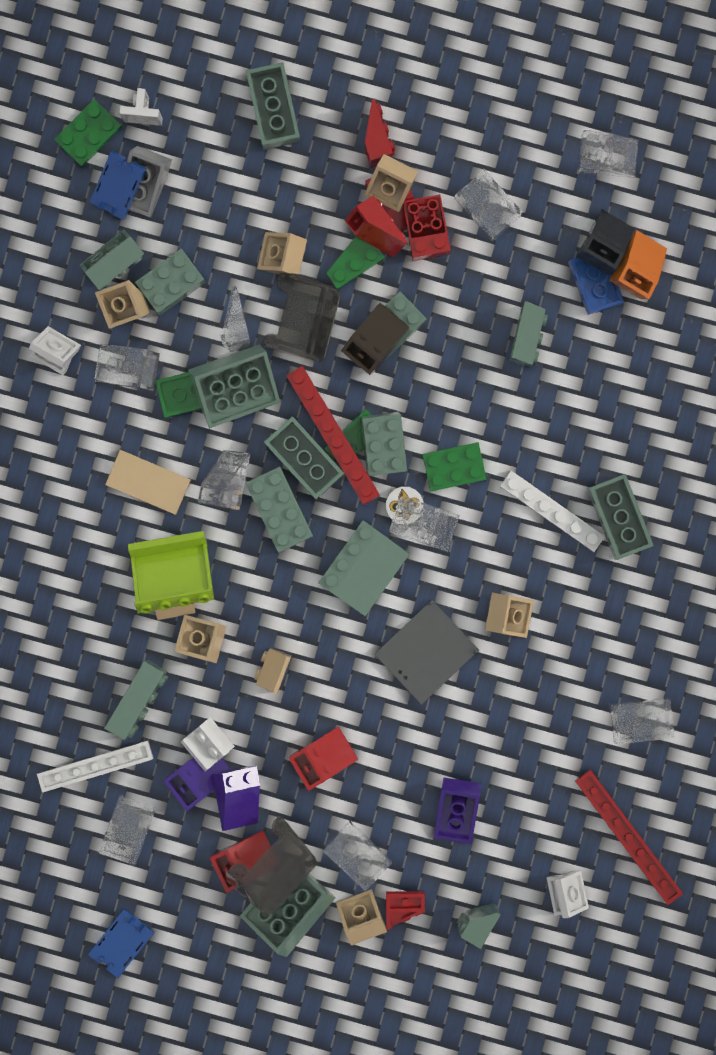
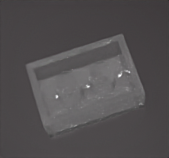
(488, 205)
(642, 721)
(357, 855)

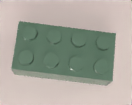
(273, 106)
(304, 458)
(279, 509)
(620, 517)
(136, 699)

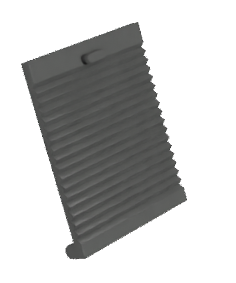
(426, 652)

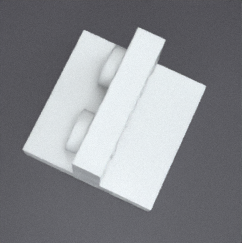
(141, 113)
(54, 350)
(207, 744)
(567, 894)

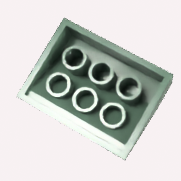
(234, 385)
(363, 568)
(293, 918)

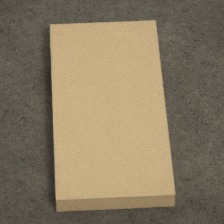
(148, 482)

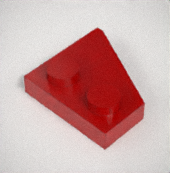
(403, 906)

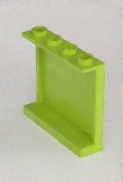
(171, 572)

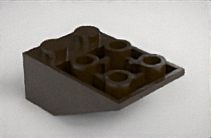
(375, 339)

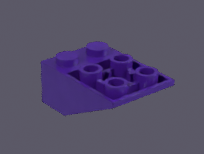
(192, 783)

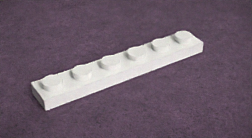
(552, 511)
(95, 766)

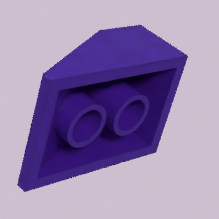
(237, 796)
(457, 810)

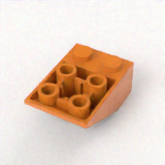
(640, 266)

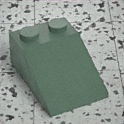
(408, 314)

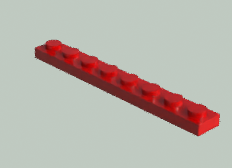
(333, 435)
(628, 837)

